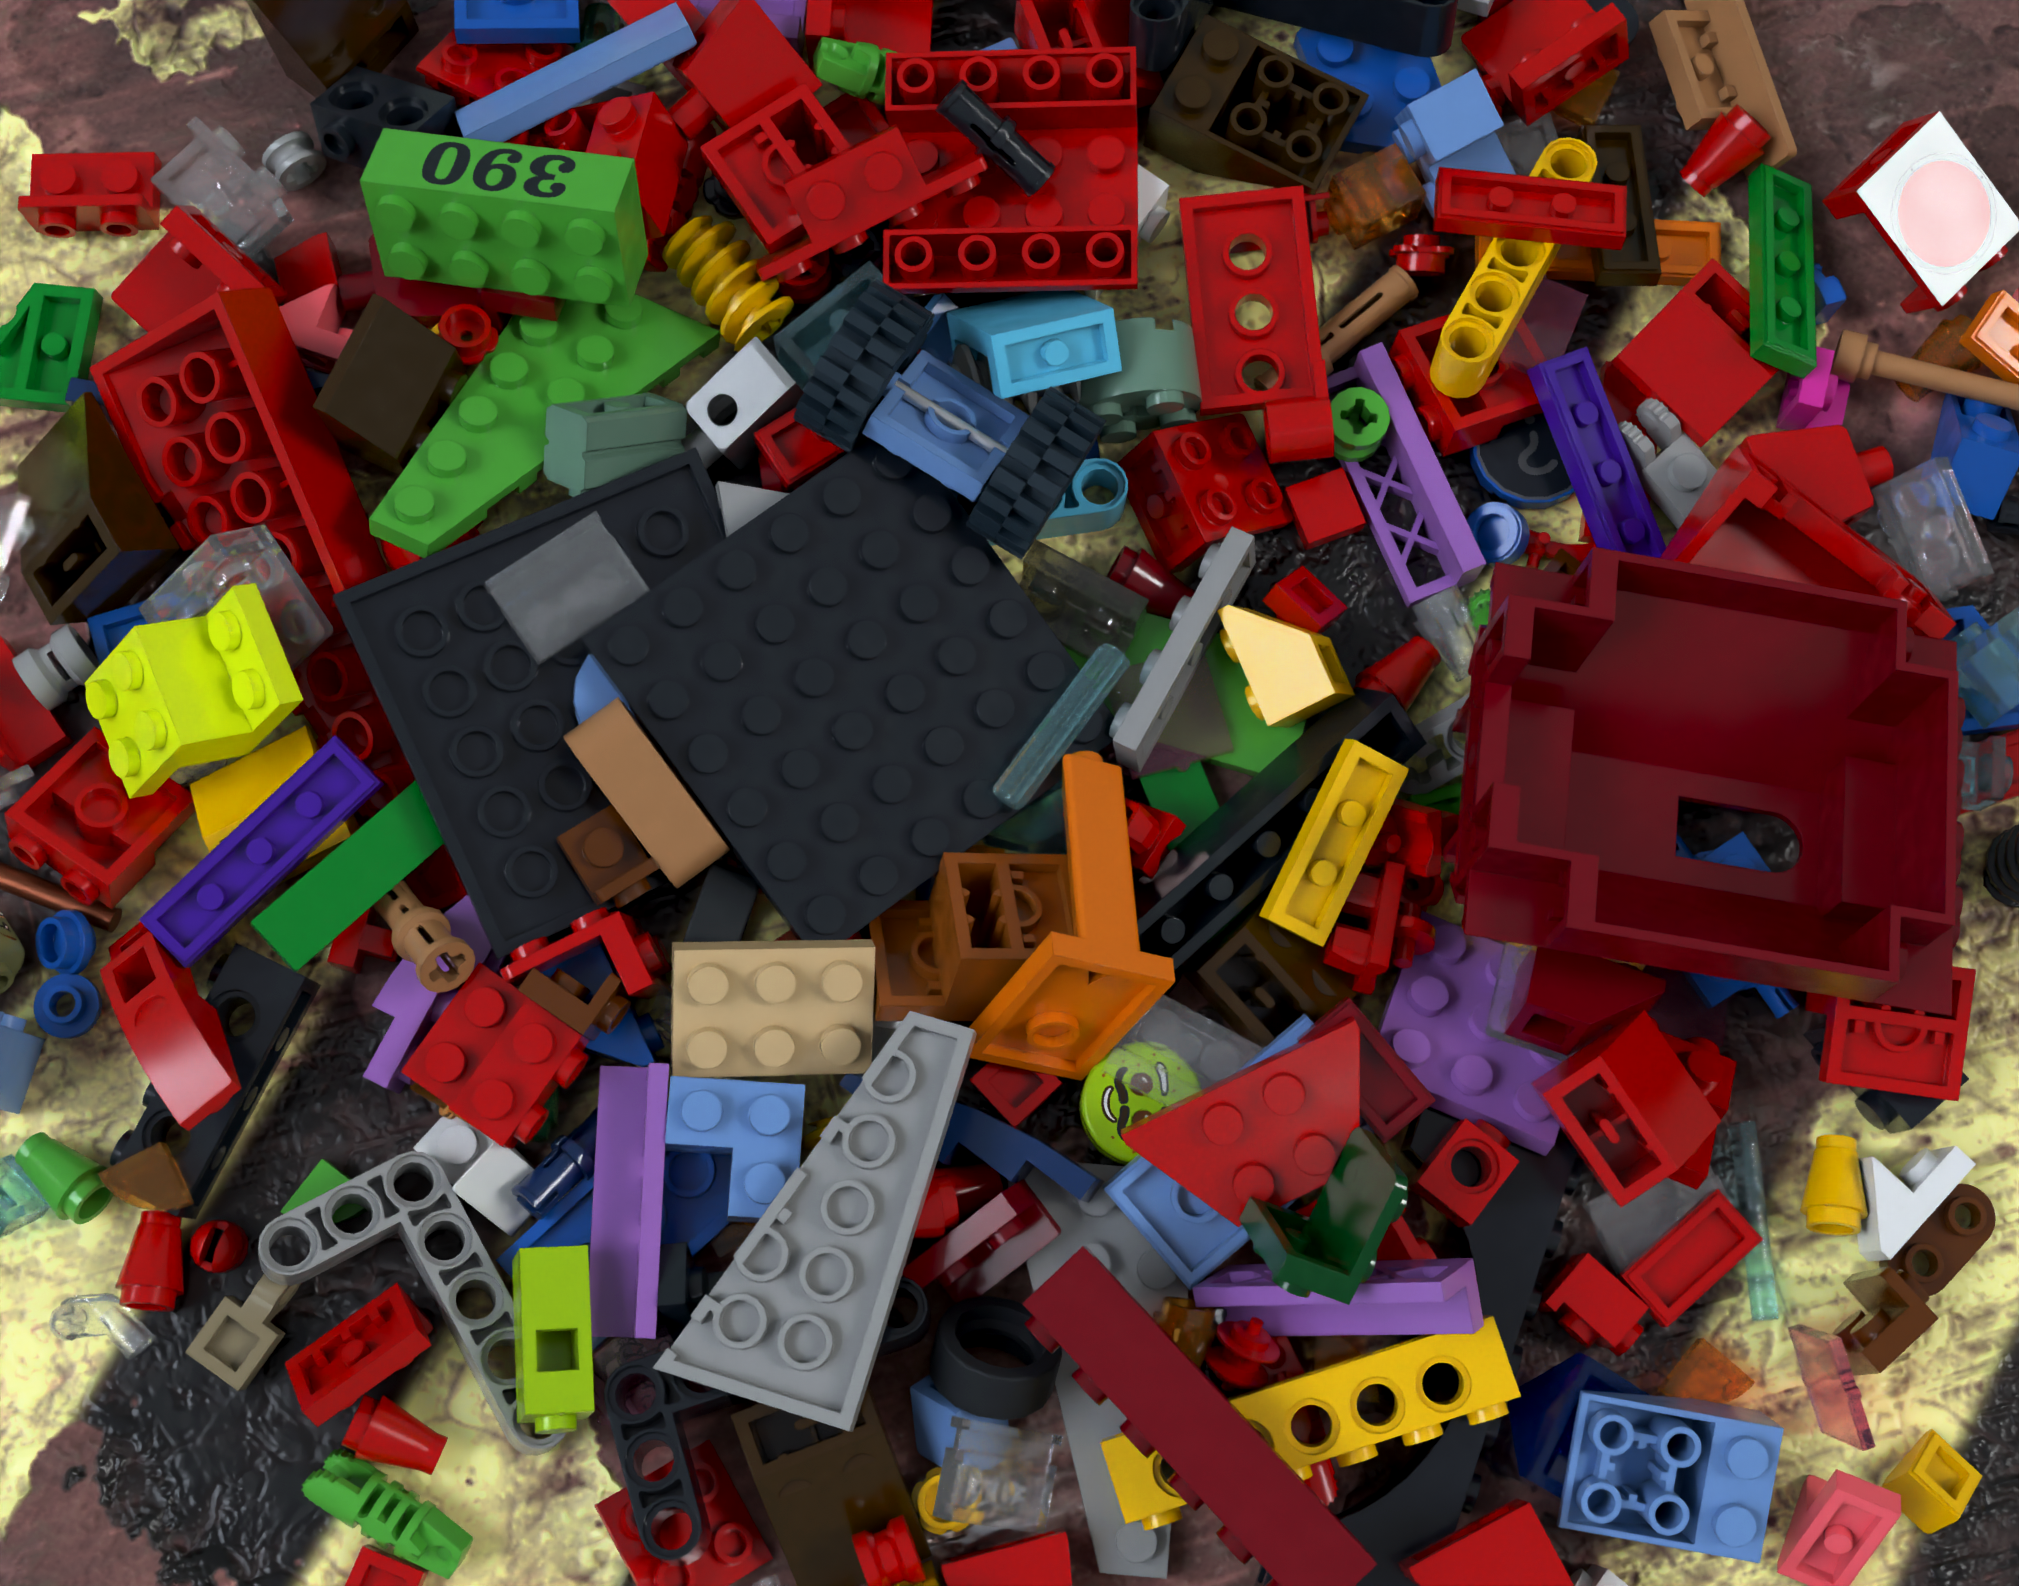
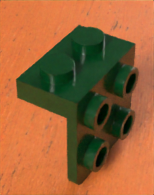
(1341, 1237)

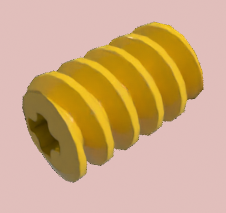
(724, 283)

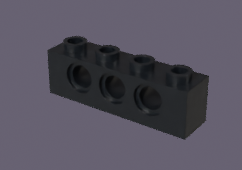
(279, 1005)

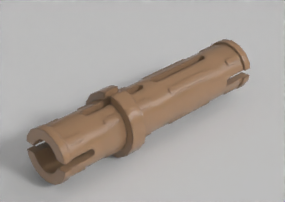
(1357, 319)

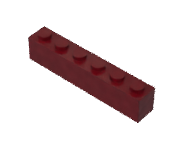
(1193, 1427)

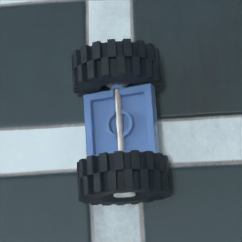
(945, 421)

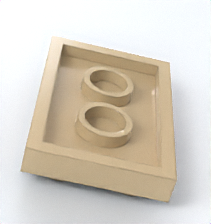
(772, 1008)

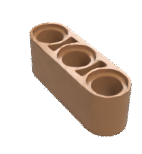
(646, 792)

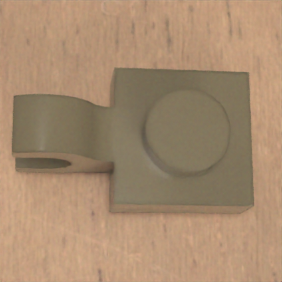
(240, 1334)

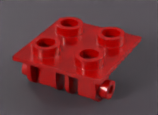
(481, 69)
(734, 1543)

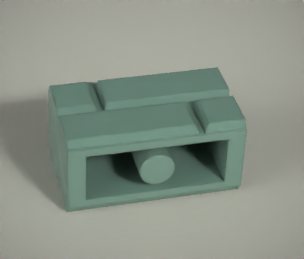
(610, 438)

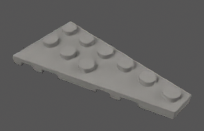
(822, 1266)
(1148, 1278)

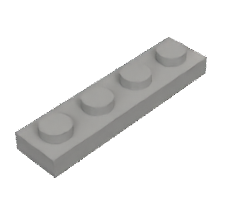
(1171, 670)

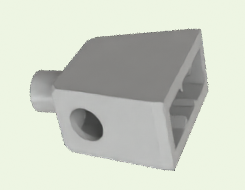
(739, 402)

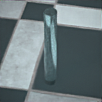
(1753, 1208)

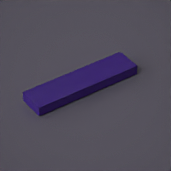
(1595, 455)
(261, 852)

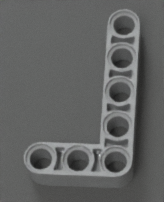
(442, 1278)

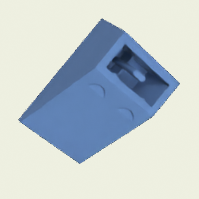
(1671, 1473)

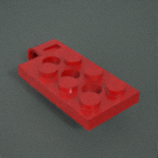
(1298, 405)

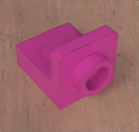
(1816, 399)

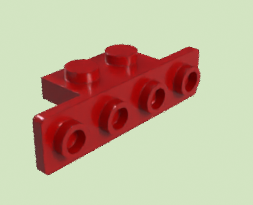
(859, 191)

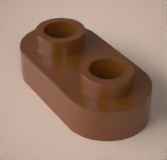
(1945, 1241)

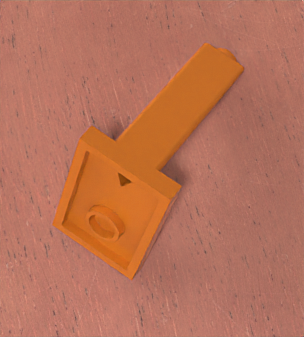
(1090, 987)

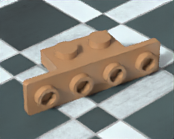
(1718, 63)

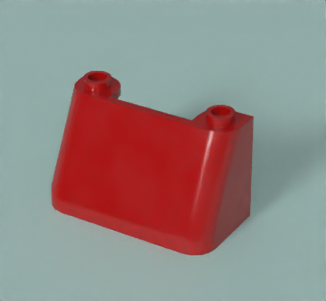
(1770, 528)

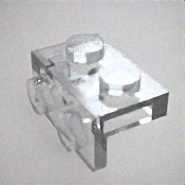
(225, 189)
(1932, 528)

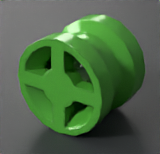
(1351, 438)

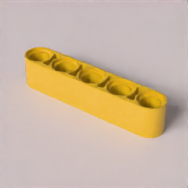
(1502, 287)

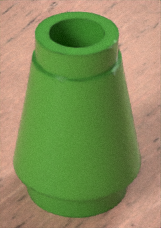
(64, 1178)

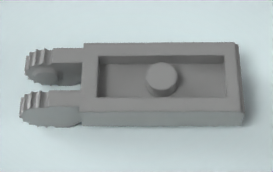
(1674, 474)

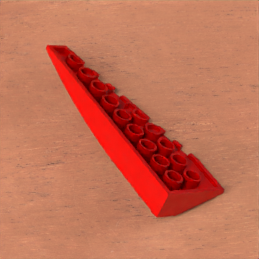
(231, 442)

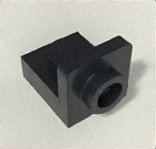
(681, 1286)

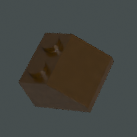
(389, 386)

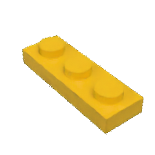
(1334, 842)

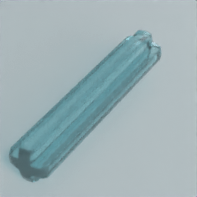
(1061, 726)

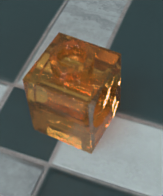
(1373, 197)

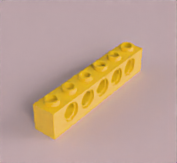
(1482, 1395)

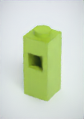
(553, 1337)

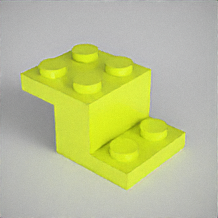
(192, 690)

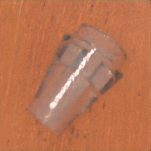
(1449, 628)

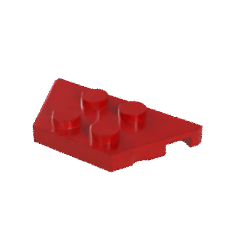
(1262, 1129)

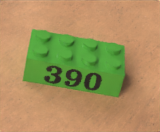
(506, 216)

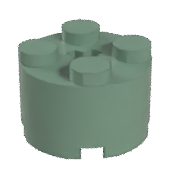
(1155, 385)

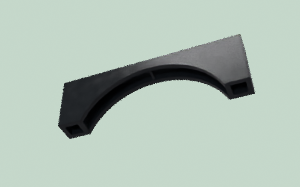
(1507, 1252)

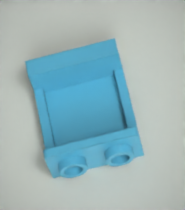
(1039, 339)

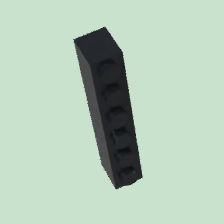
(1251, 834)

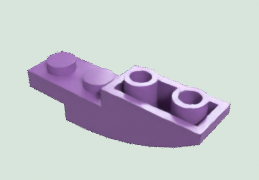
(417, 1008)

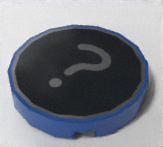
(1523, 465)

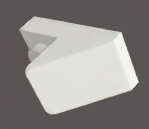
(479, 1170)
(1901, 1208)

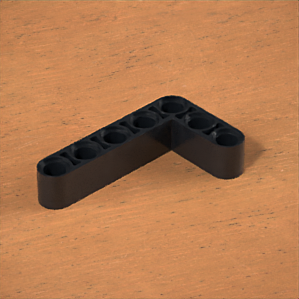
(1408, 26)
(663, 1426)

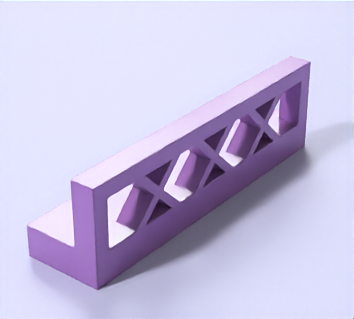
(1421, 484)
(628, 1200)
(1395, 1300)

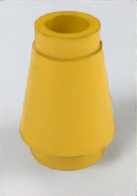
(1834, 1188)

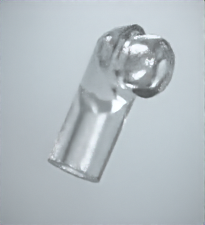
(100, 1316)

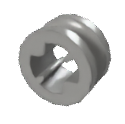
(294, 160)

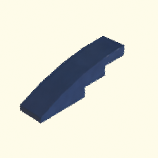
(1005, 1149)

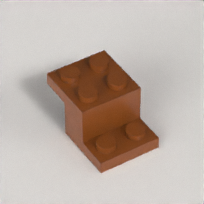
(971, 934)

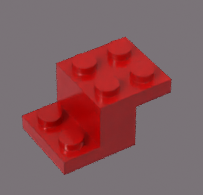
(778, 144)
(1894, 1045)

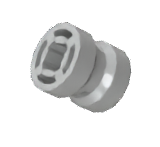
(48, 676)

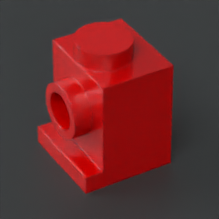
(1594, 1305)

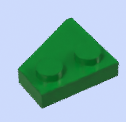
(48, 345)

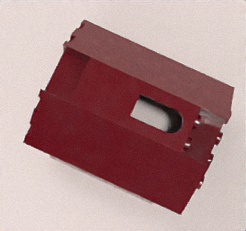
(1730, 692)

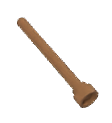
(1860, 359)

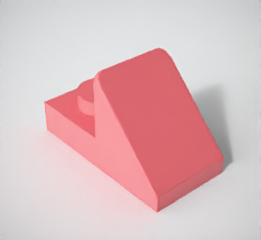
(315, 326)
(1836, 1529)

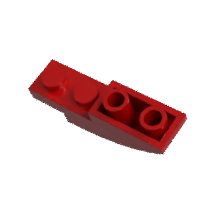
(169, 1027)

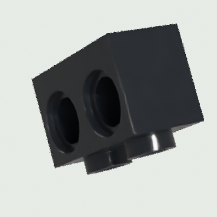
(365, 102)

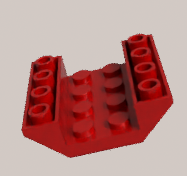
(994, 237)

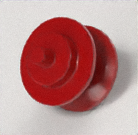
(1241, 1356)

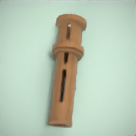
(422, 952)

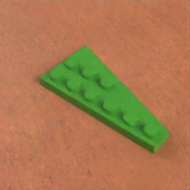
(497, 422)

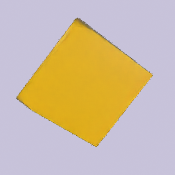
(1933, 1483)

